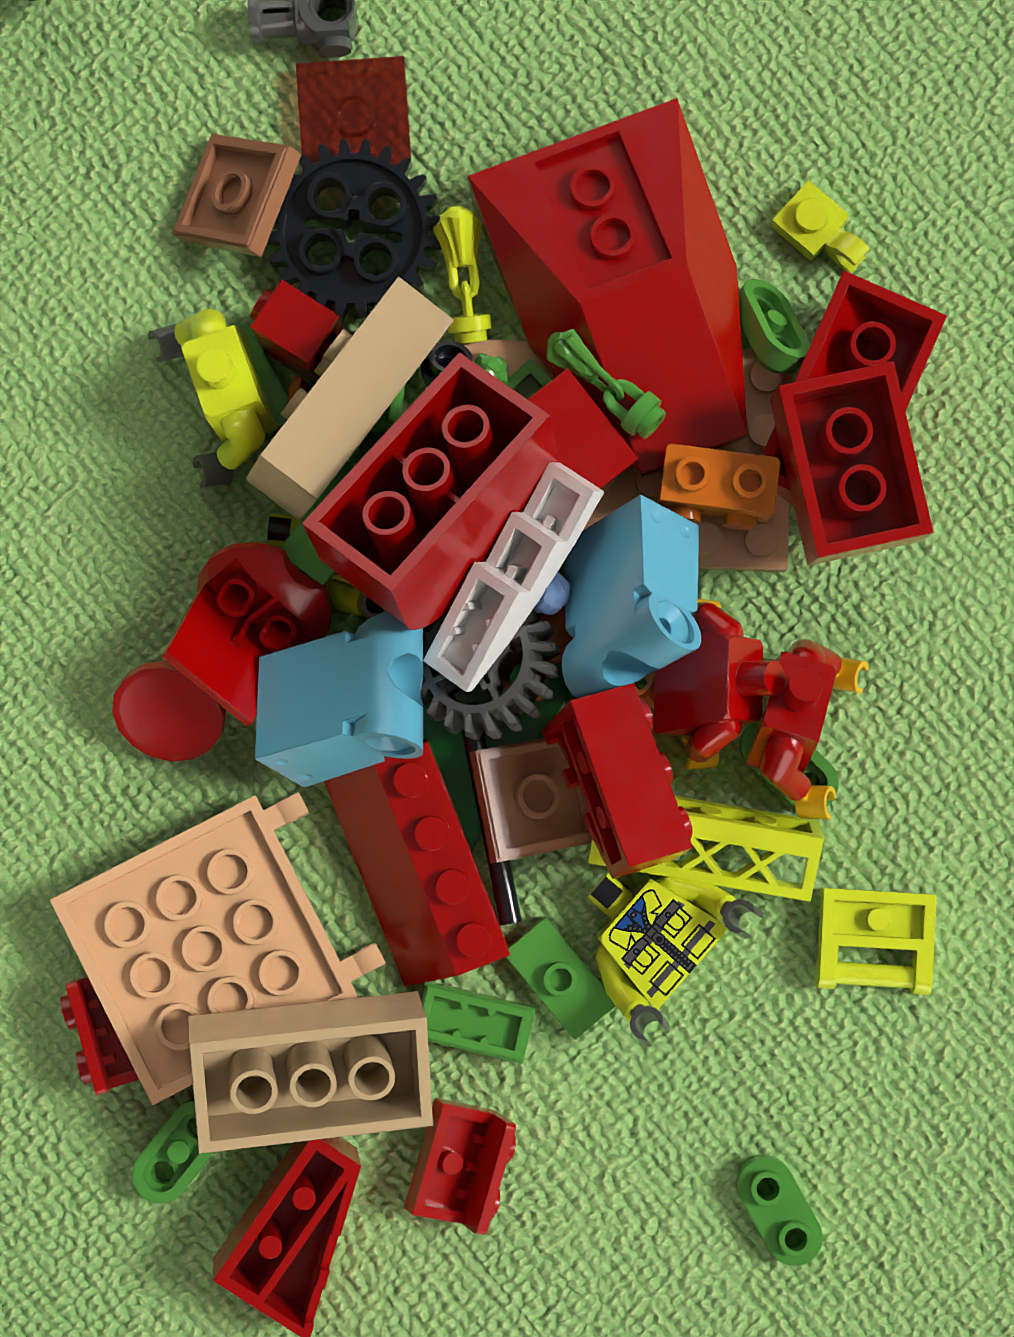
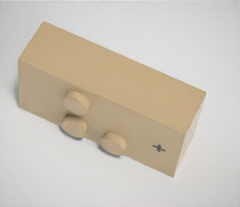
(354, 389)
(310, 1071)

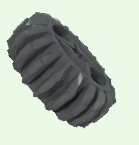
(509, 701)

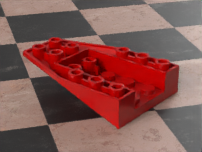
(633, 257)

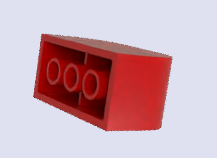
(434, 493)

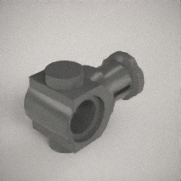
(302, 20)

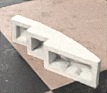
(514, 577)

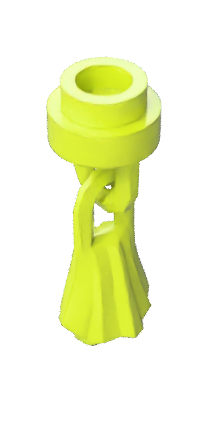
(459, 239)

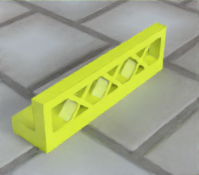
(747, 828)

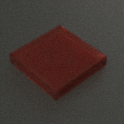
(355, 103)

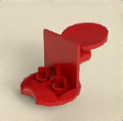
(243, 609)

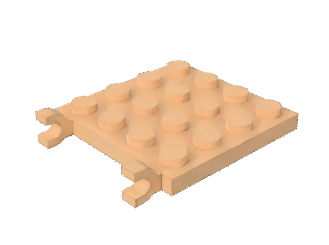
(200, 932)

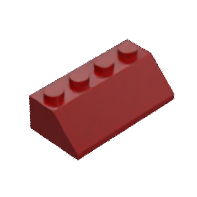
(864, 329)
(418, 868)

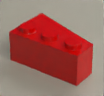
(622, 779)
(289, 1233)

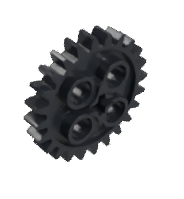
(363, 181)

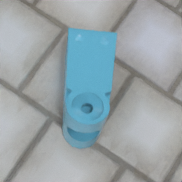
(630, 597)
(341, 702)

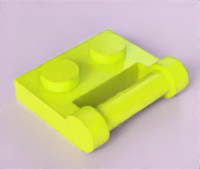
(876, 921)

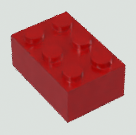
(850, 463)

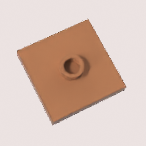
(236, 194)
(527, 800)

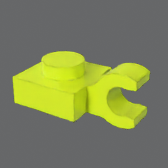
(815, 224)

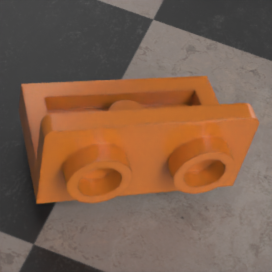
(719, 485)

